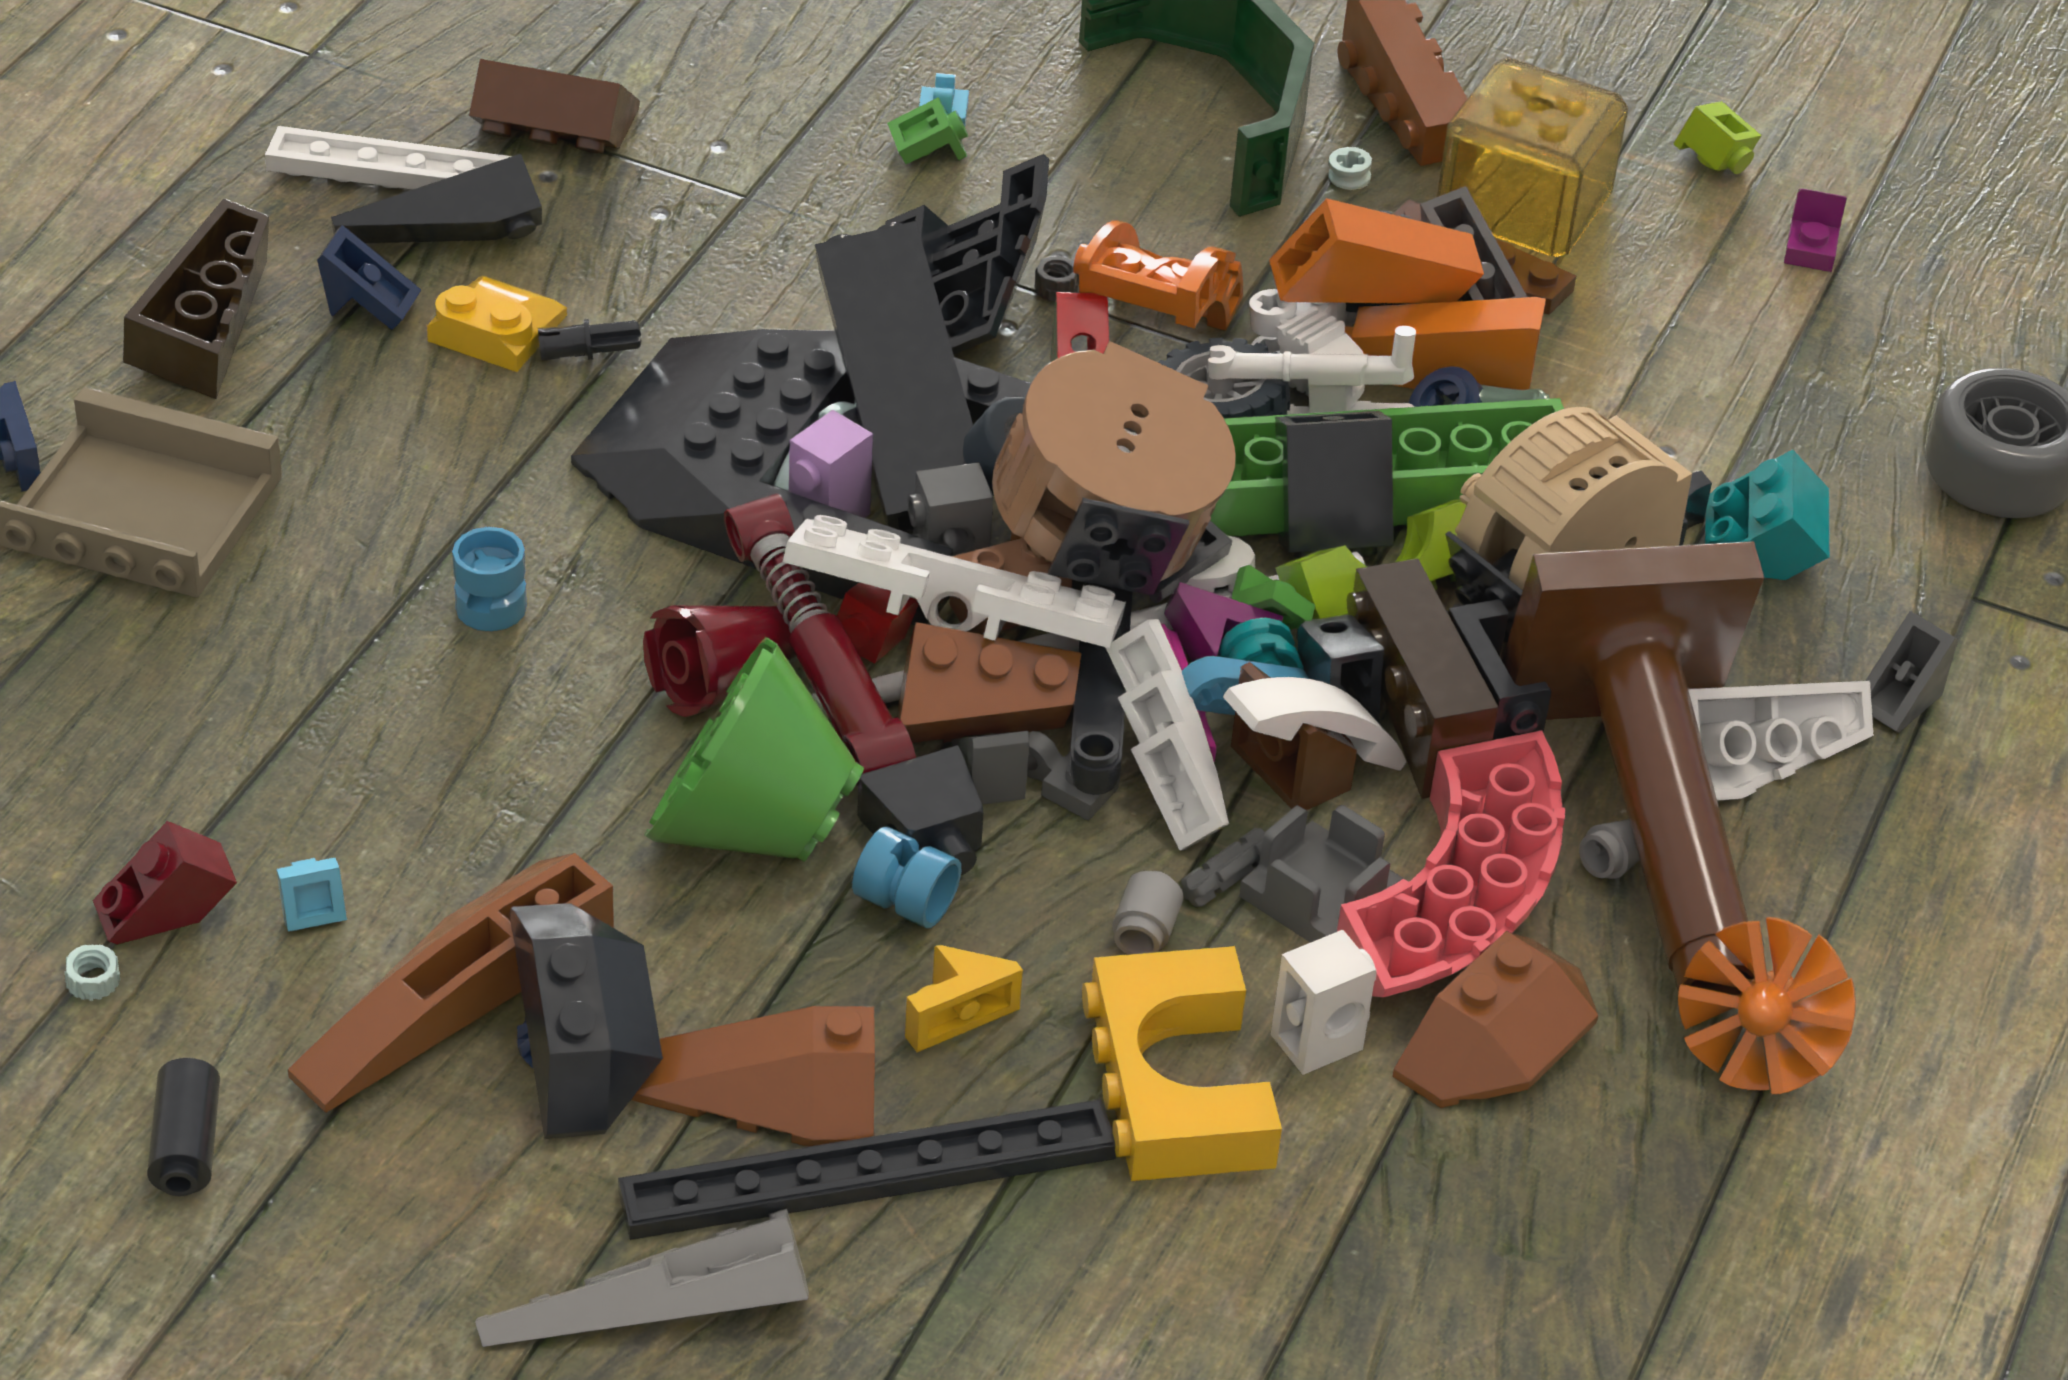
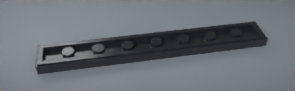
(865, 1169)

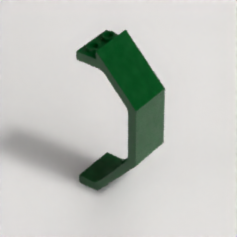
(1257, 43)

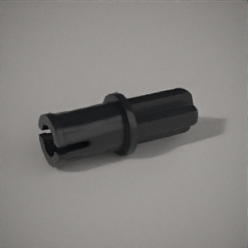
(588, 339)

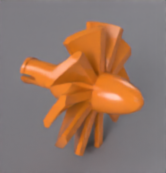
(1798, 1036)

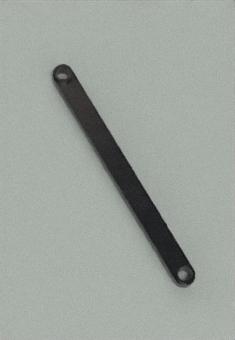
(1098, 713)

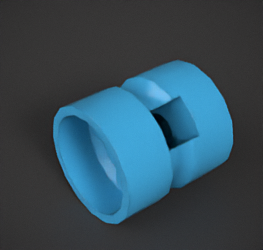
(489, 578)
(899, 874)

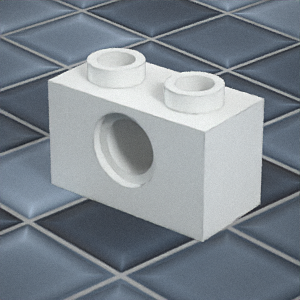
(1323, 1001)

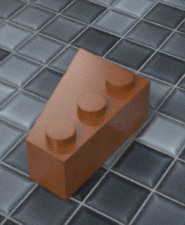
(978, 686)

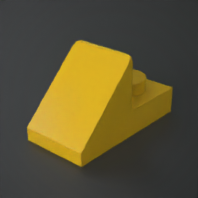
(964, 995)

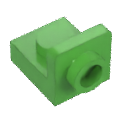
(926, 130)
(1273, 596)

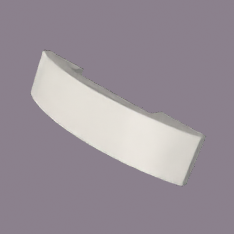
(1285, 703)

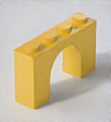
(1161, 1123)

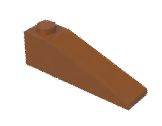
(782, 1071)

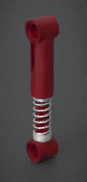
(818, 638)

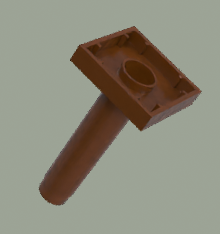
(1625, 643)

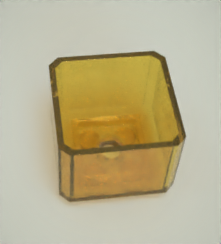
(1535, 154)

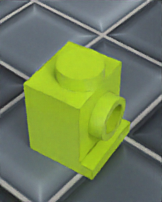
(1719, 137)

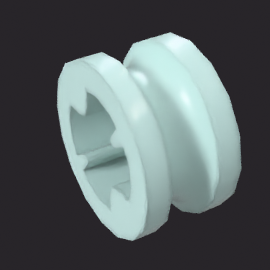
(1350, 168)

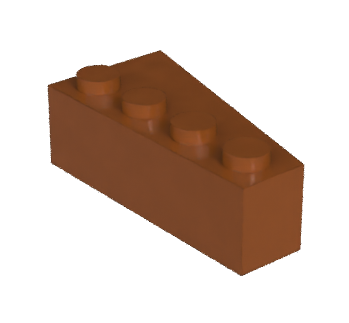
(1401, 73)

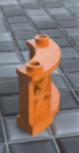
(1176, 286)

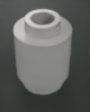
(1147, 912)

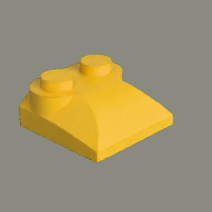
(493, 321)

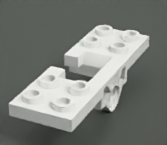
(930, 576)

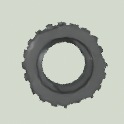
(1055, 275)

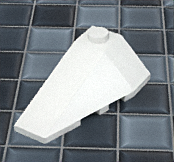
(1775, 729)

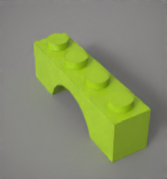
(1330, 573)

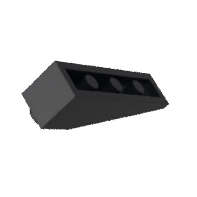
(465, 207)

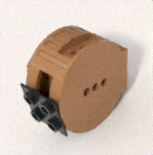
(1113, 468)

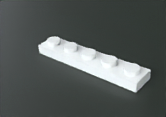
(368, 159)

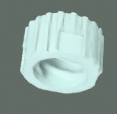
(85, 959)

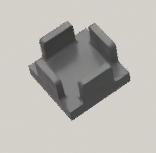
(1313, 870)

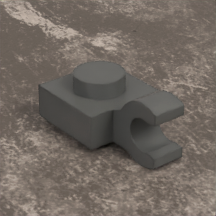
(1053, 770)

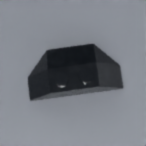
(584, 1016)

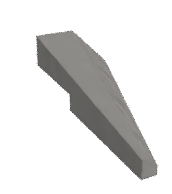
(711, 1276)

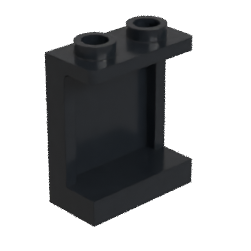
(1336, 482)
(1483, 632)

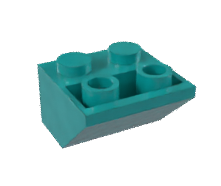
(1779, 509)

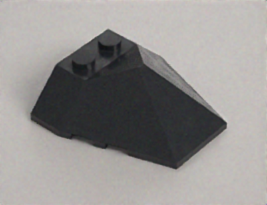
(985, 255)

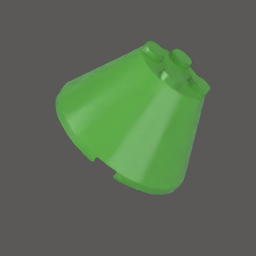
(761, 771)

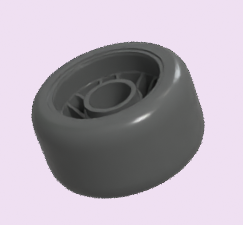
(2001, 443)

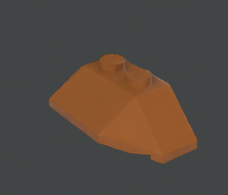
(1498, 1024)

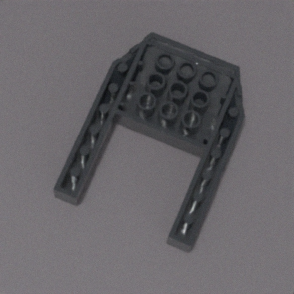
(716, 424)

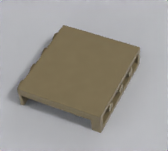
(145, 493)

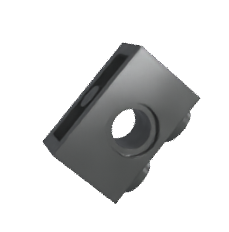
(952, 507)

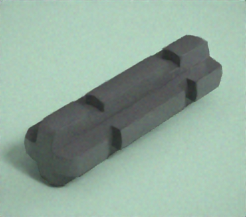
(1223, 869)

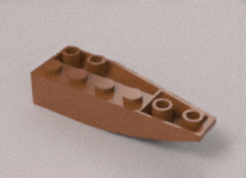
(443, 982)

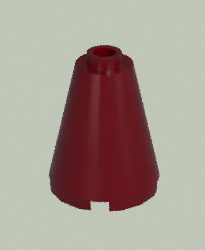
(702, 648)

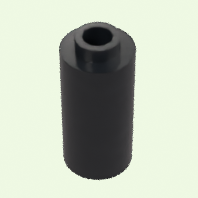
(183, 1126)

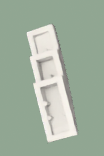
(1170, 735)

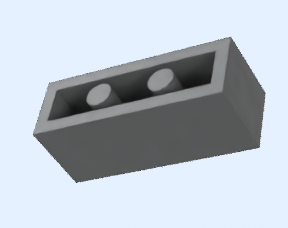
(1460, 212)

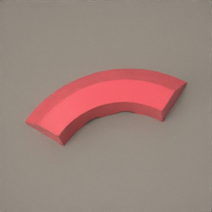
(1484, 876)

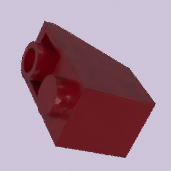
(165, 885)

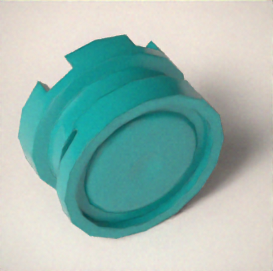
(1261, 641)

